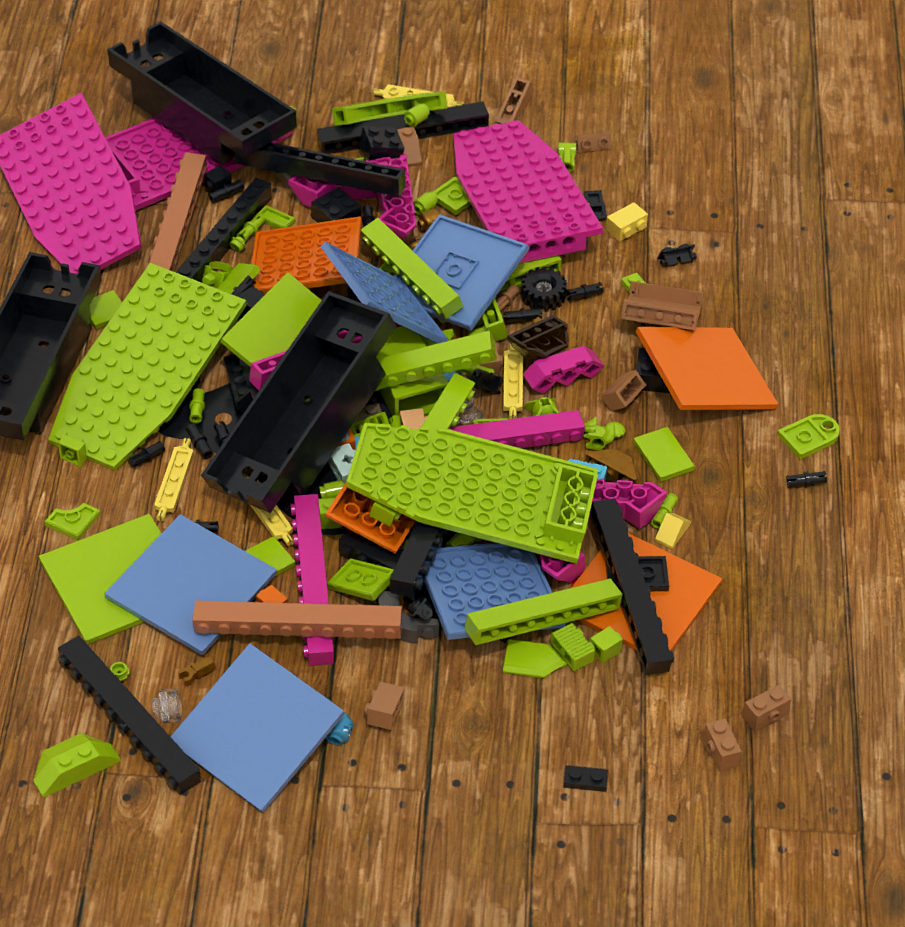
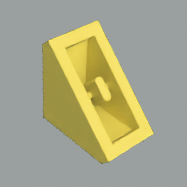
(672, 529)

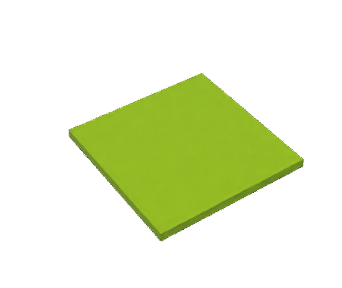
(272, 321)
(90, 567)

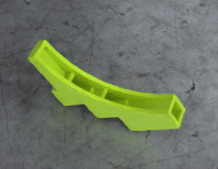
(387, 107)

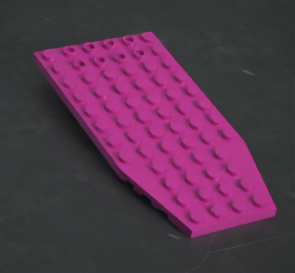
(152, 156)
(71, 186)
(523, 190)

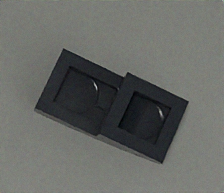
(596, 203)

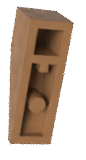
(515, 101)

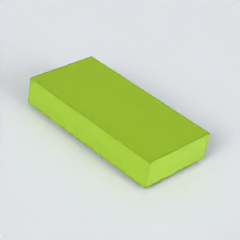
(276, 218)

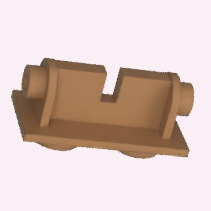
(594, 142)

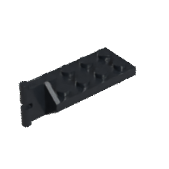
(238, 376)

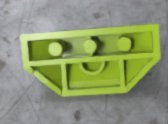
(72, 762)

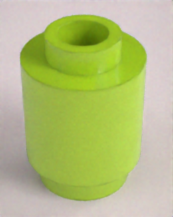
(416, 115)
(425, 202)
(331, 489)

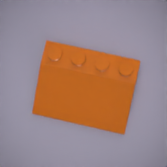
(353, 512)

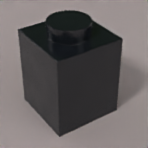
(216, 178)

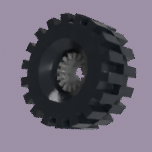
(547, 280)

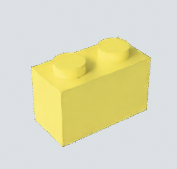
(626, 222)

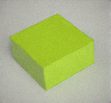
(72, 450)

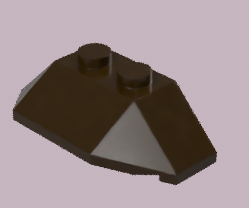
(541, 338)

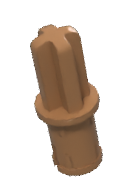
(506, 297)

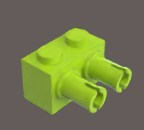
(492, 322)

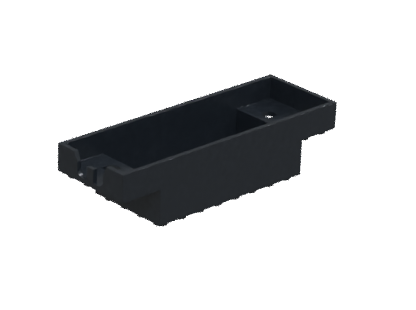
(200, 95)
(39, 318)
(279, 419)

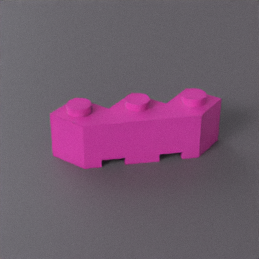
(562, 368)

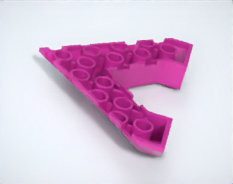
(396, 212)
(638, 507)

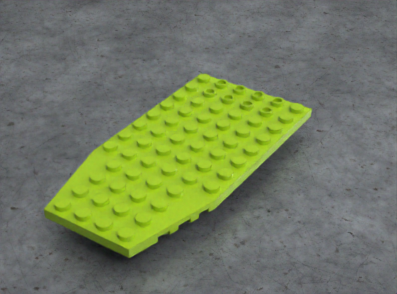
(144, 364)
(476, 487)

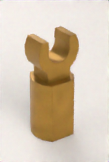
(197, 670)

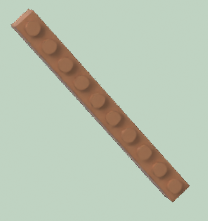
(179, 211)
(297, 619)

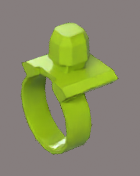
(214, 278)

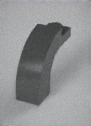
(411, 627)

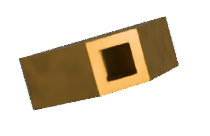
(618, 464)

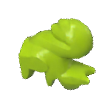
(602, 435)

